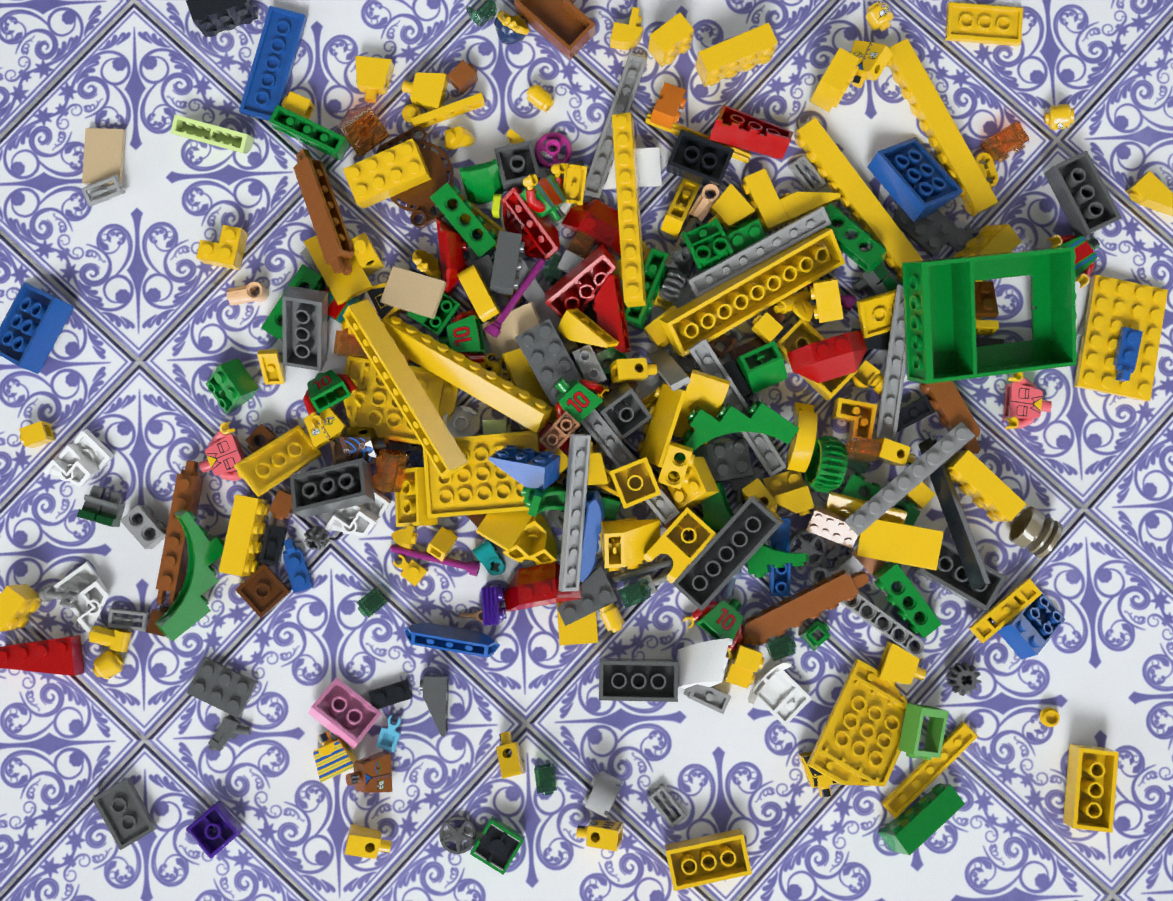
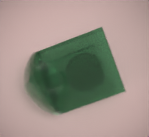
(484, 14)

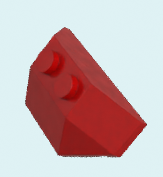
(596, 221)
(538, 233)
(451, 255)
(611, 312)
(829, 357)
(537, 587)

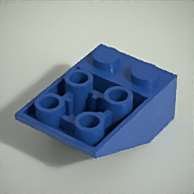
(527, 466)
(1032, 627)

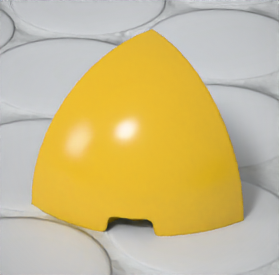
(535, 543)

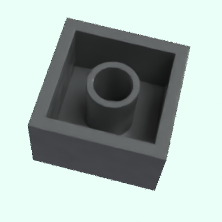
(516, 163)
(623, 411)

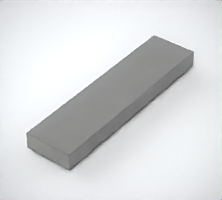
(668, 369)

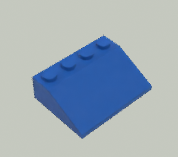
(914, 178)
(32, 327)

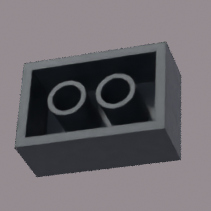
(220, 15)
(699, 159)

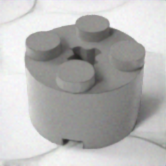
(603, 793)

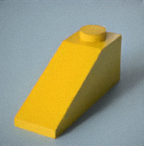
(1151, 193)
(802, 203)
(680, 207)
(580, 328)

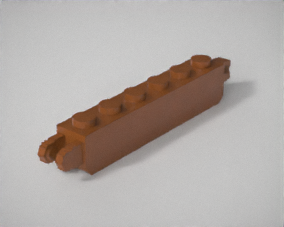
(324, 212)
(952, 410)
(175, 549)
(801, 606)

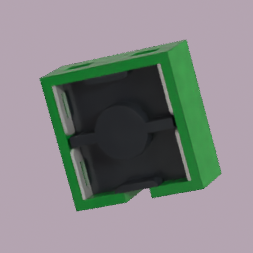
(497, 845)

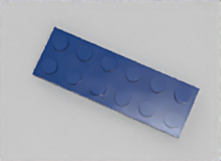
(273, 63)

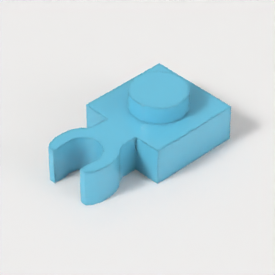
(389, 736)

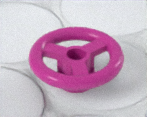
(552, 144)

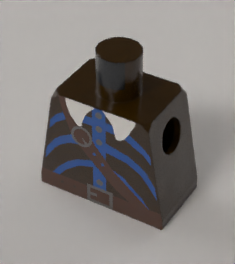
(362, 443)

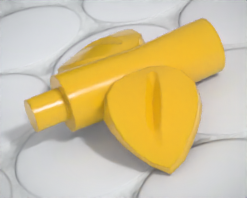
(798, 304)

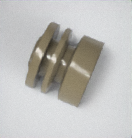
(1035, 532)

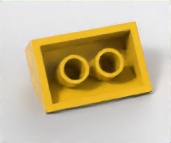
(411, 501)

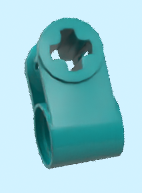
(487, 555)

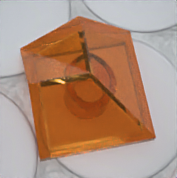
(362, 129)

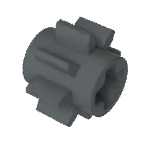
(316, 538)

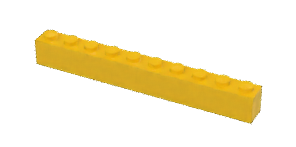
(940, 128)
(855, 195)
(628, 210)
(468, 375)
(405, 388)

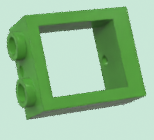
(912, 730)

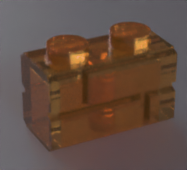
(1005, 141)
(863, 449)
(389, 470)

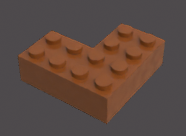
(558, 22)

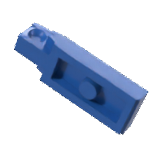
(1127, 352)
(296, 567)

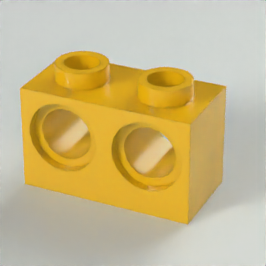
(672, 464)

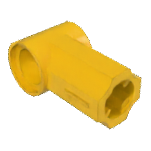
(113, 638)

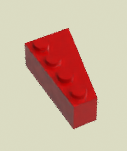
(750, 133)
(581, 282)
(45, 656)

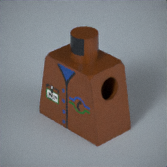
(372, 774)

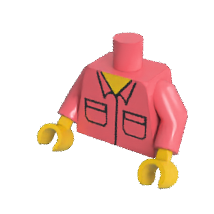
(1023, 402)
(223, 454)

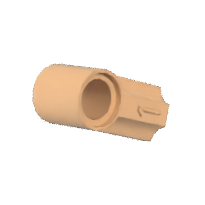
(704, 204)
(246, 294)

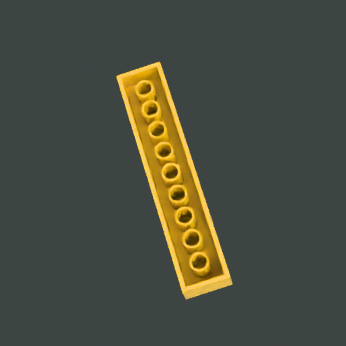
(752, 291)

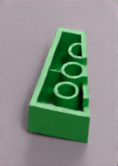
(921, 819)

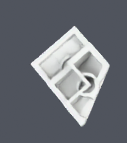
(647, 168)
(80, 460)
(359, 518)
(92, 594)
(703, 663)

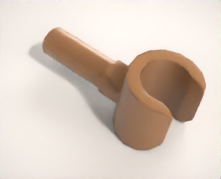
(471, 615)

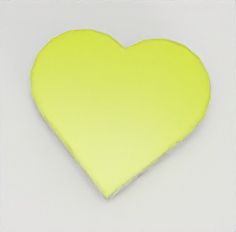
(497, 206)

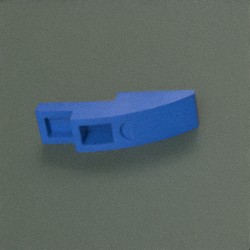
(780, 577)

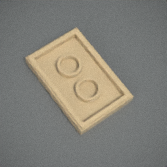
(103, 155)
(413, 292)
(516, 323)

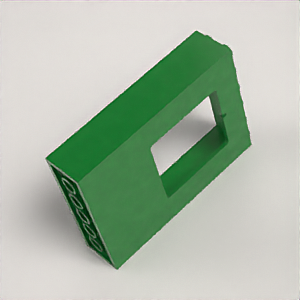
(943, 321)

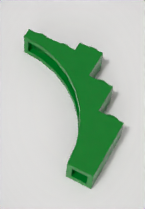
(731, 420)
(554, 499)
(718, 513)
(200, 576)

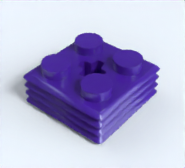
(492, 606)
(202, 828)

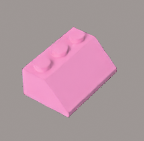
(344, 713)

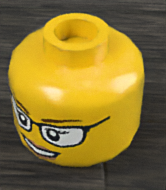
(879, 16)
(1059, 116)

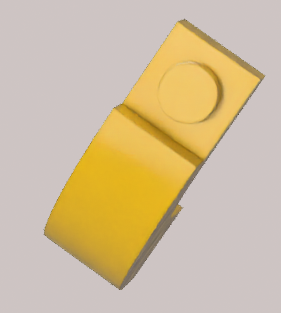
(803, 442)

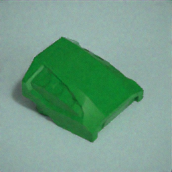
(482, 182)
(708, 244)

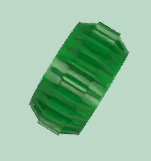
(827, 464)

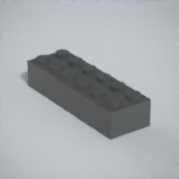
(728, 552)

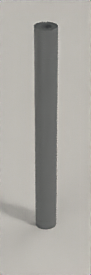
(642, 570)

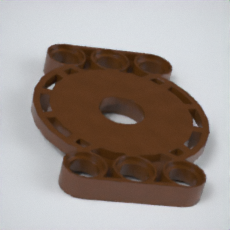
(420, 195)

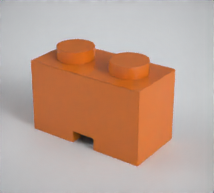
(667, 107)

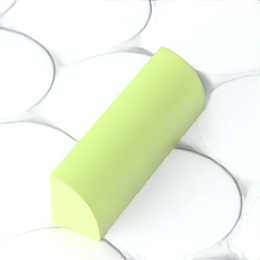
(211, 134)

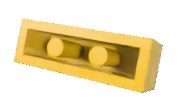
(764, 200)

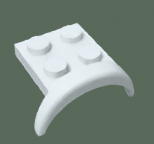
(779, 693)

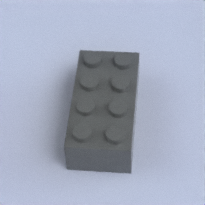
(1082, 195)
(305, 328)
(547, 357)
(332, 488)
(953, 578)
(638, 680)

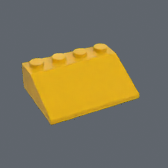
(662, 424)

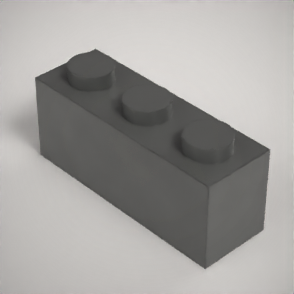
(506, 263)

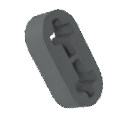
(839, 560)

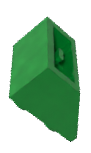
(744, 234)
(445, 311)
(763, 367)
(231, 385)

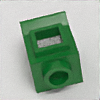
(815, 634)

